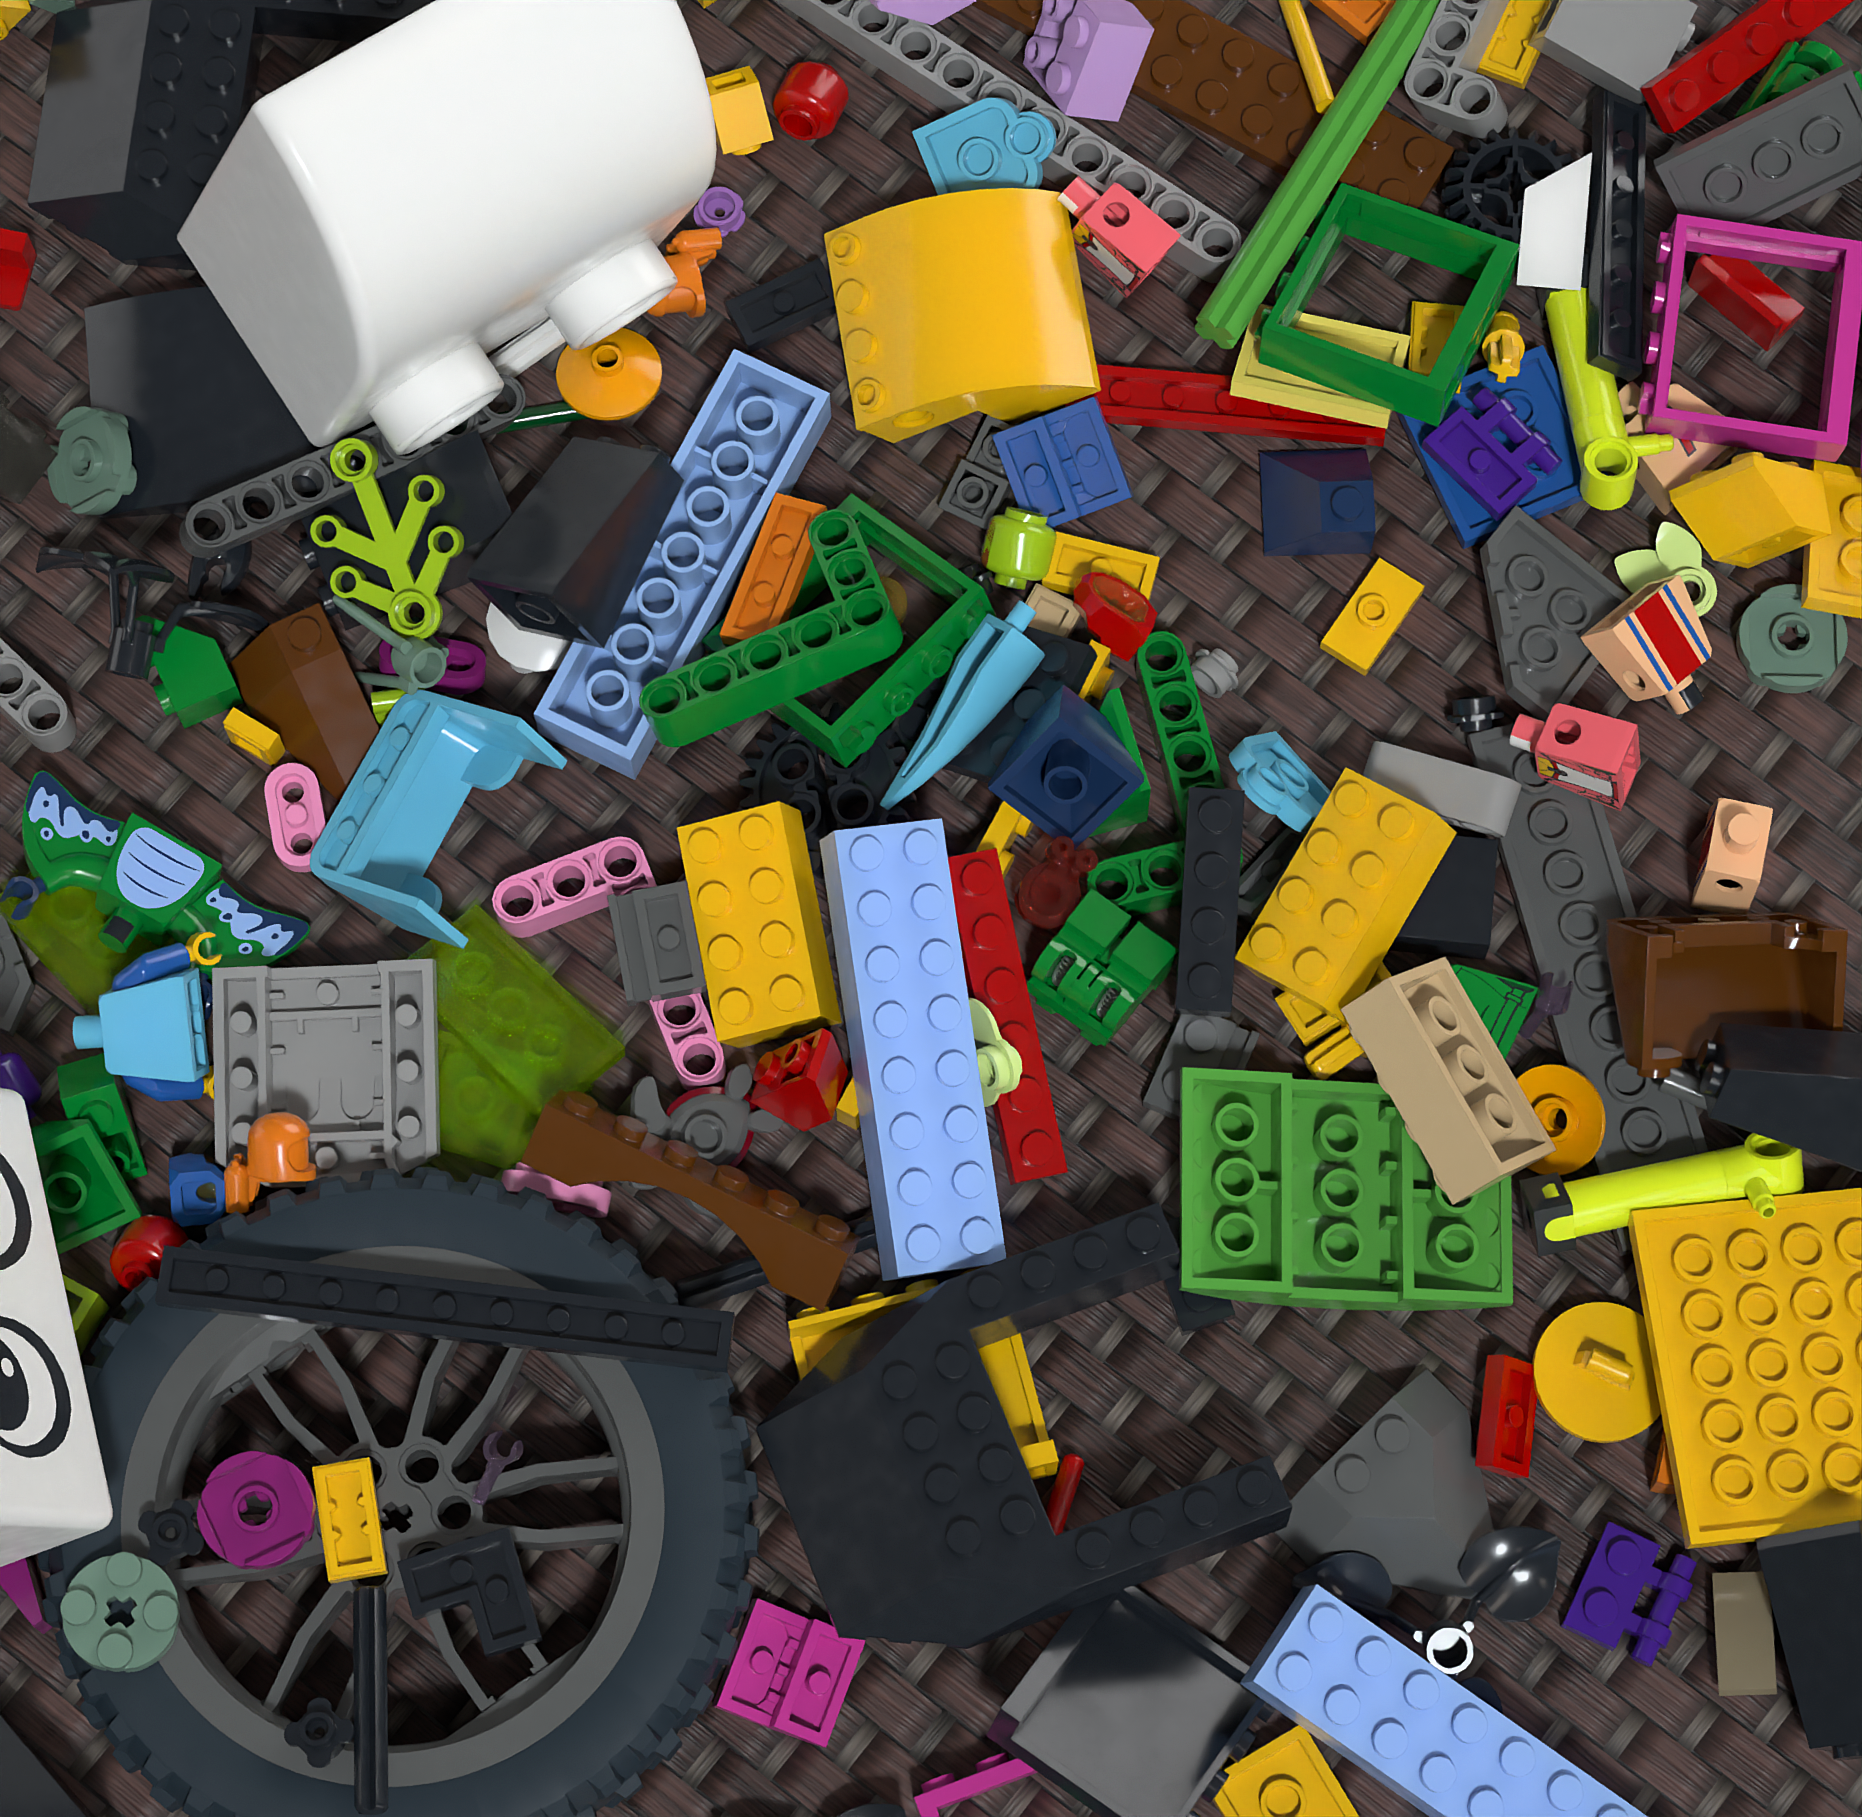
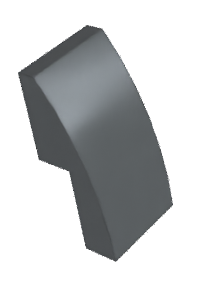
(980, 480)

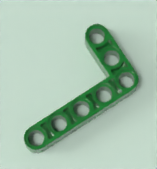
(789, 657)
(1171, 741)

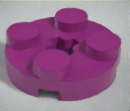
(287, 1524)

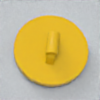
(1597, 1373)

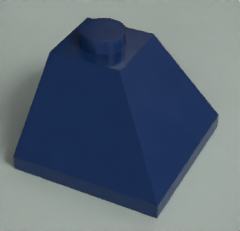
(1317, 502)
(1066, 769)

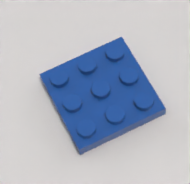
(1543, 408)

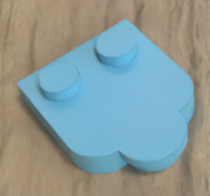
(986, 147)
(1278, 780)

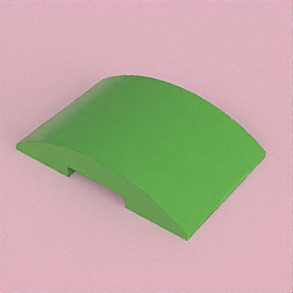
(1326, 1202)

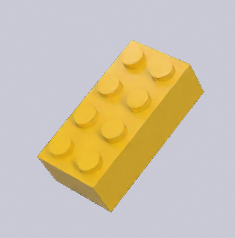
(1345, 894)
(758, 925)

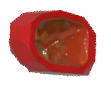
(1114, 613)

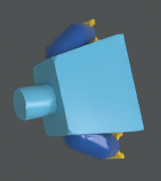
(155, 1024)

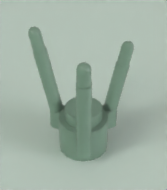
(414, 659)

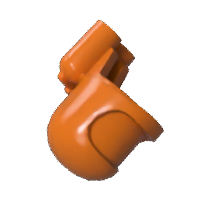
(685, 256)
(274, 1154)

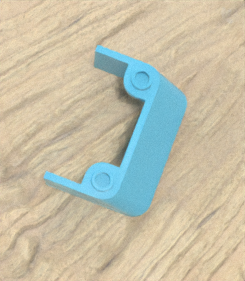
(408, 799)

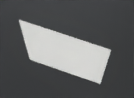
(1555, 228)

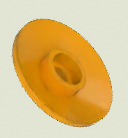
(613, 390)
(1564, 1088)

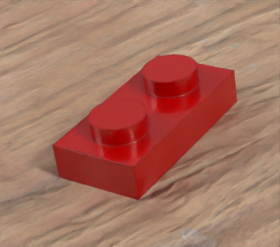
(1506, 1417)

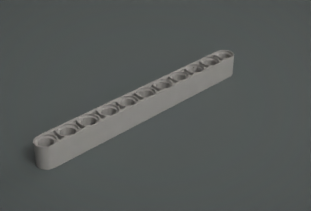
(1073, 141)

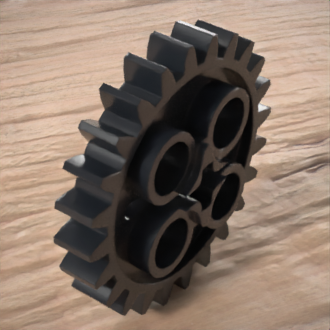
(860, 783)

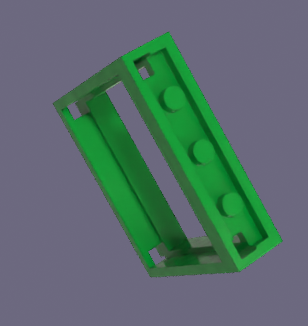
(1411, 234)
(916, 668)

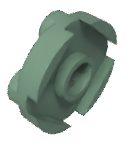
(104, 440)
(1769, 661)
(121, 1579)

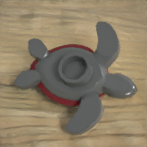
(709, 1119)

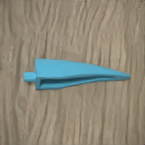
(978, 687)

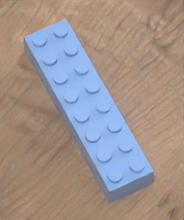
(733, 461)
(912, 1049)
(1413, 1721)

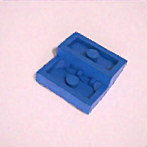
(1064, 463)

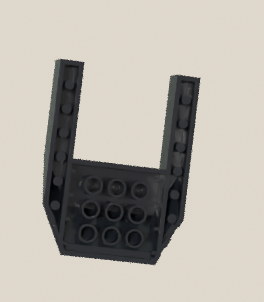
(151, 101)
(919, 1488)

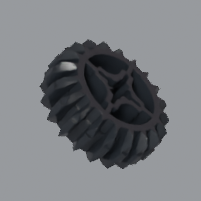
(1471, 201)

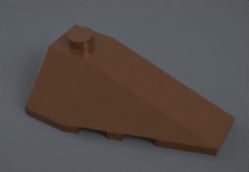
(309, 696)

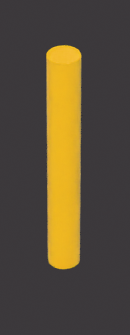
(1307, 54)

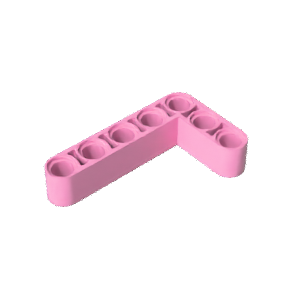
(553, 909)

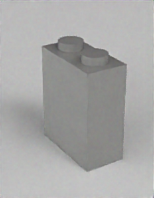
(1615, 40)

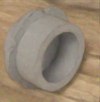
(1214, 672)

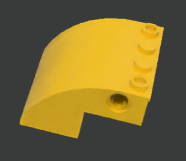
(961, 310)

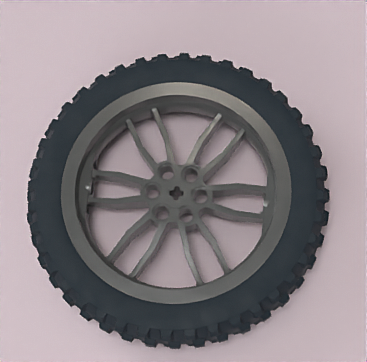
(556, 1739)

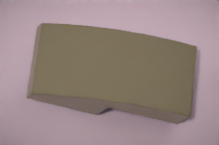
(1744, 1634)

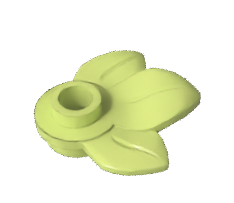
(1675, 554)
(997, 1060)

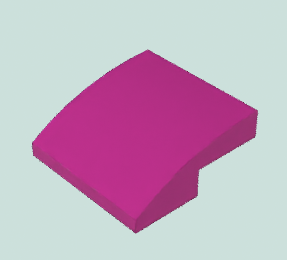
(788, 1673)

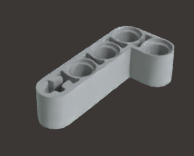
(1458, 68)

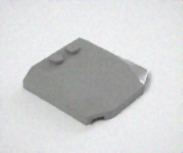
(338, 1050)

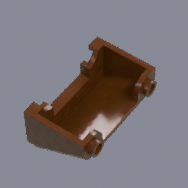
(1696, 971)

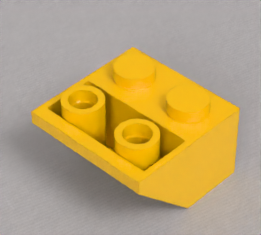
(1754, 509)

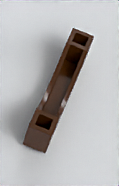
(795, 1248)

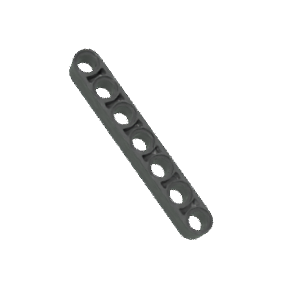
(287, 506)

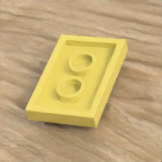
(1280, 388)

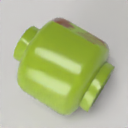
(1018, 547)

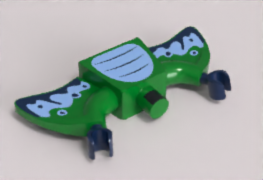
(144, 884)

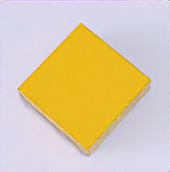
(254, 737)

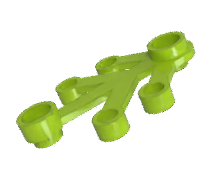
(390, 547)

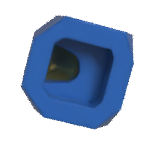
(196, 1190)

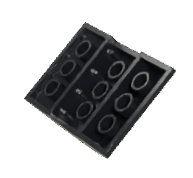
(191, 401)

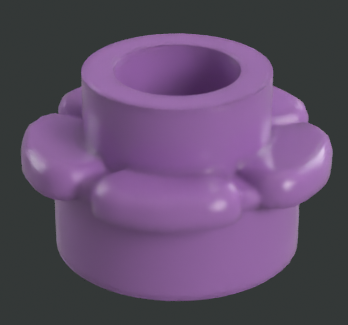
(720, 199)

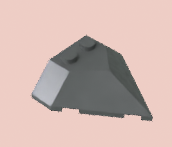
(1399, 1493)

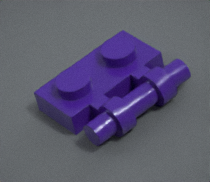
(1481, 462)
(1612, 1586)

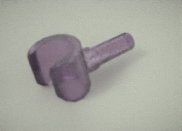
(1549, 1001)
(494, 1466)

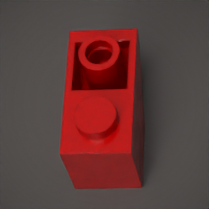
(801, 1080)

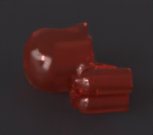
(1052, 889)

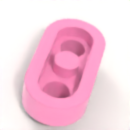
(294, 820)
(586, 1198)

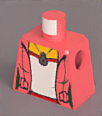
(1117, 233)
(1582, 752)

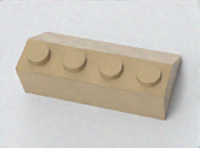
(1447, 1079)

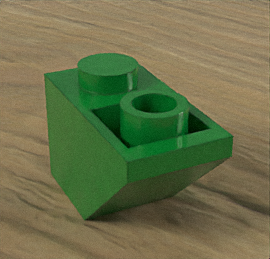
(192, 676)
(96, 1095)

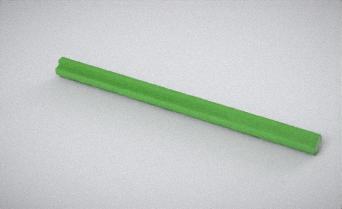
(1314, 173)

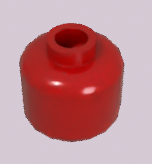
(810, 100)
(141, 1249)

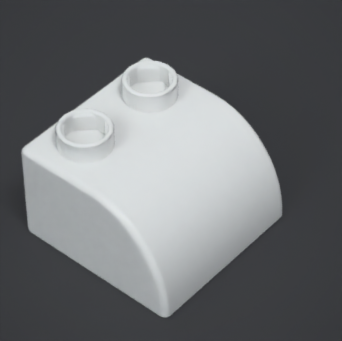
(450, 197)

